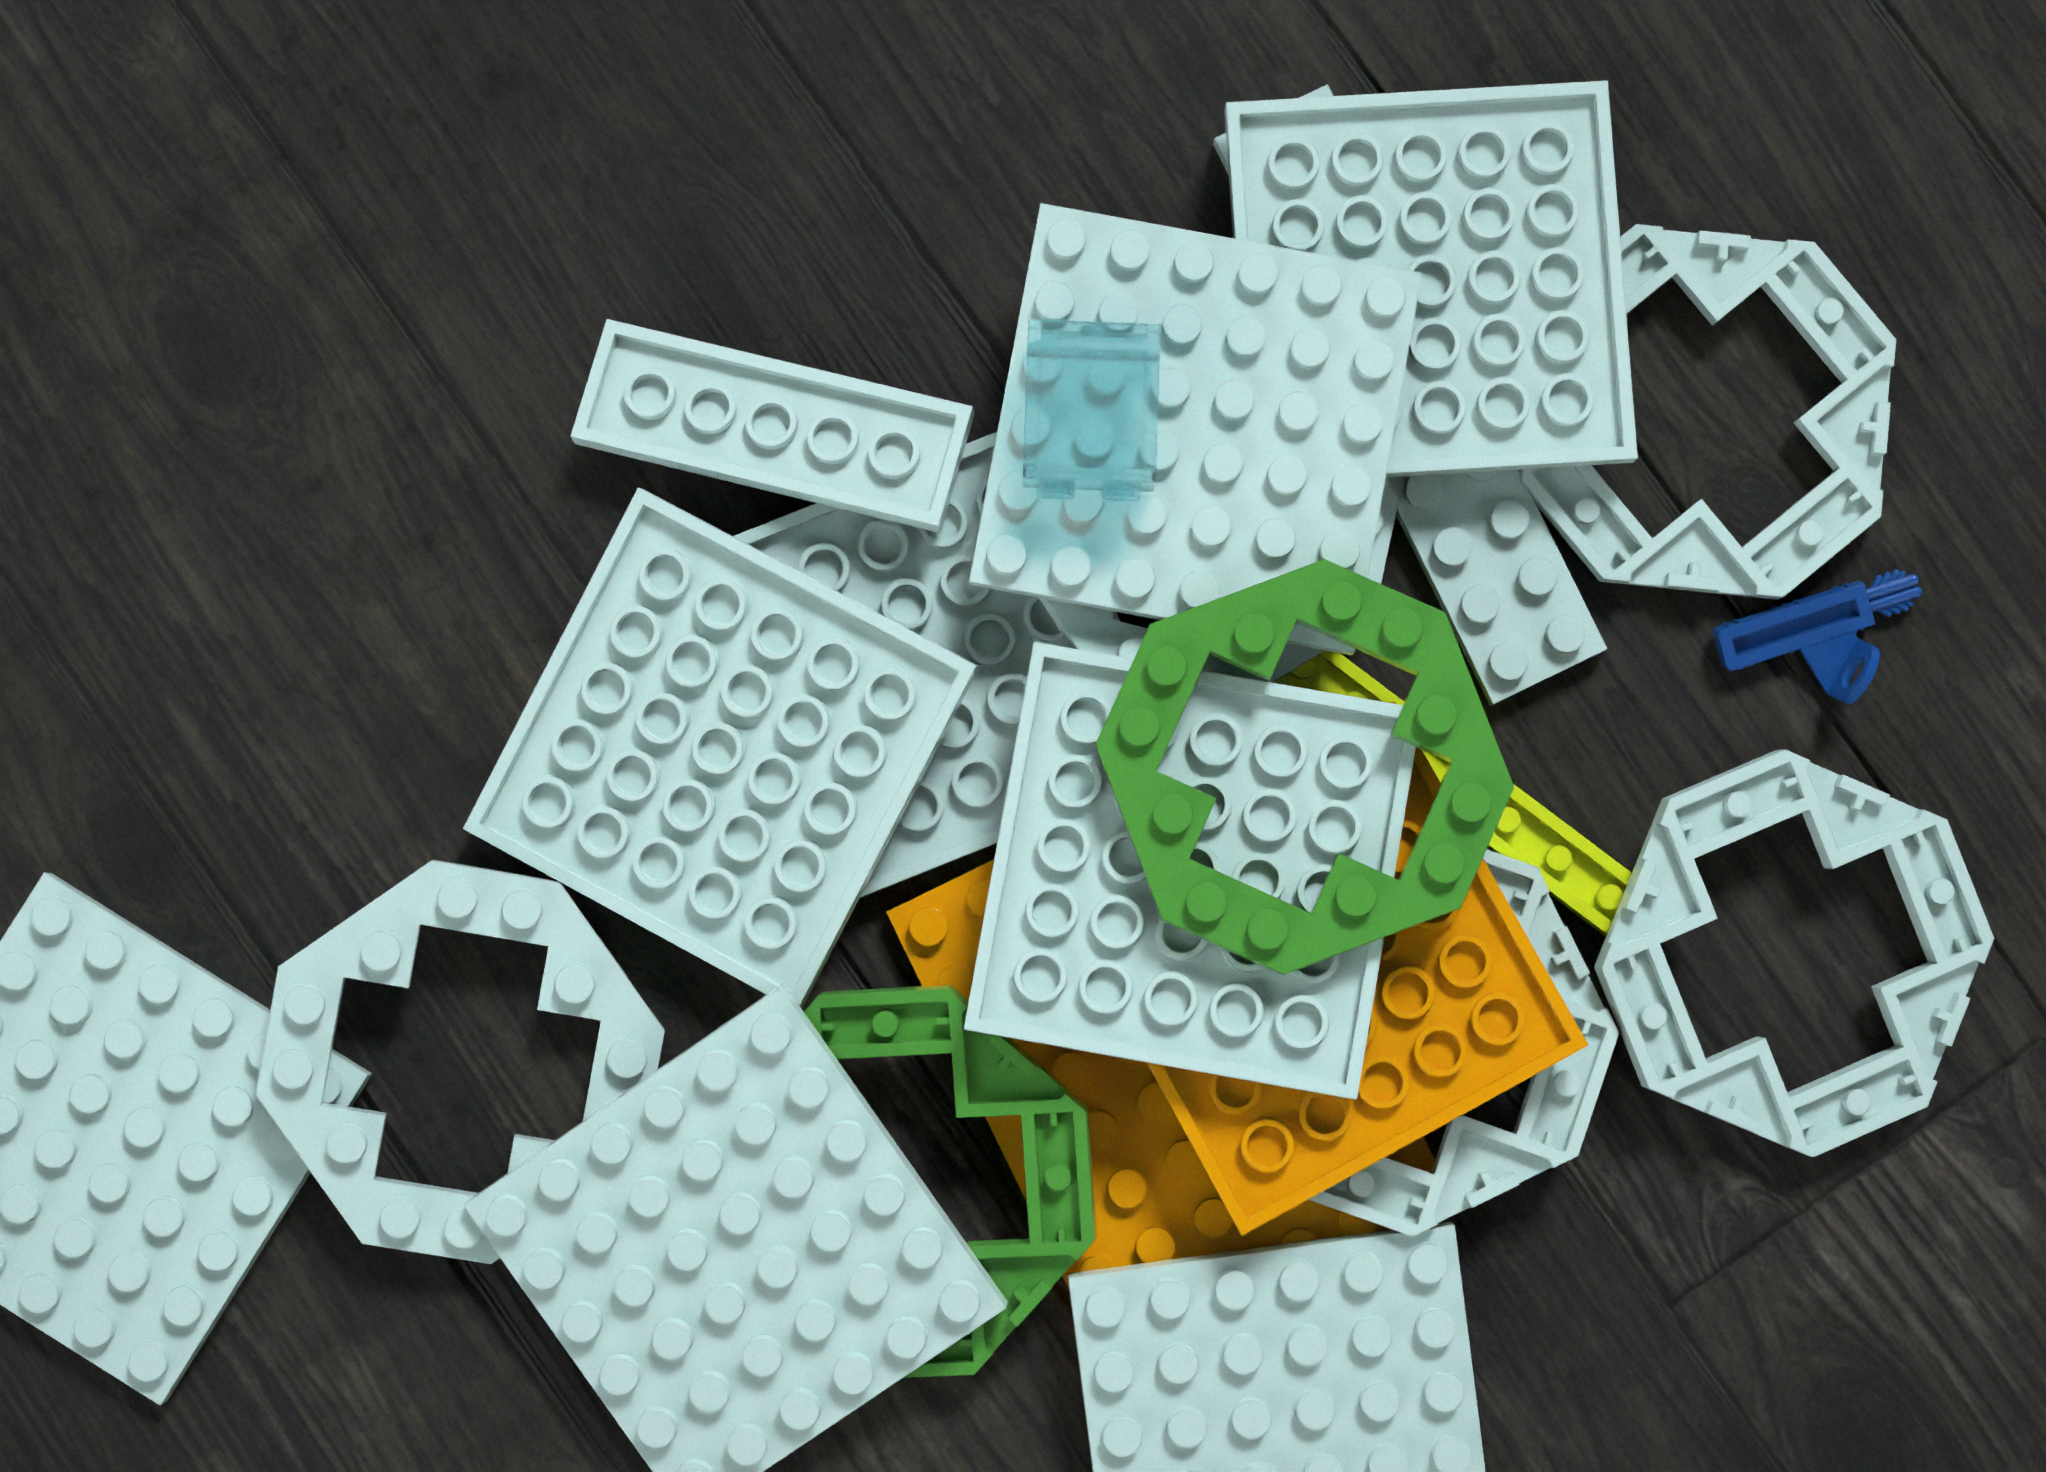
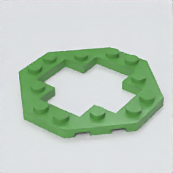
(1437, 717)
(989, 1080)

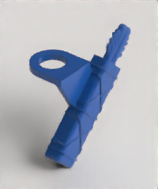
(1822, 630)

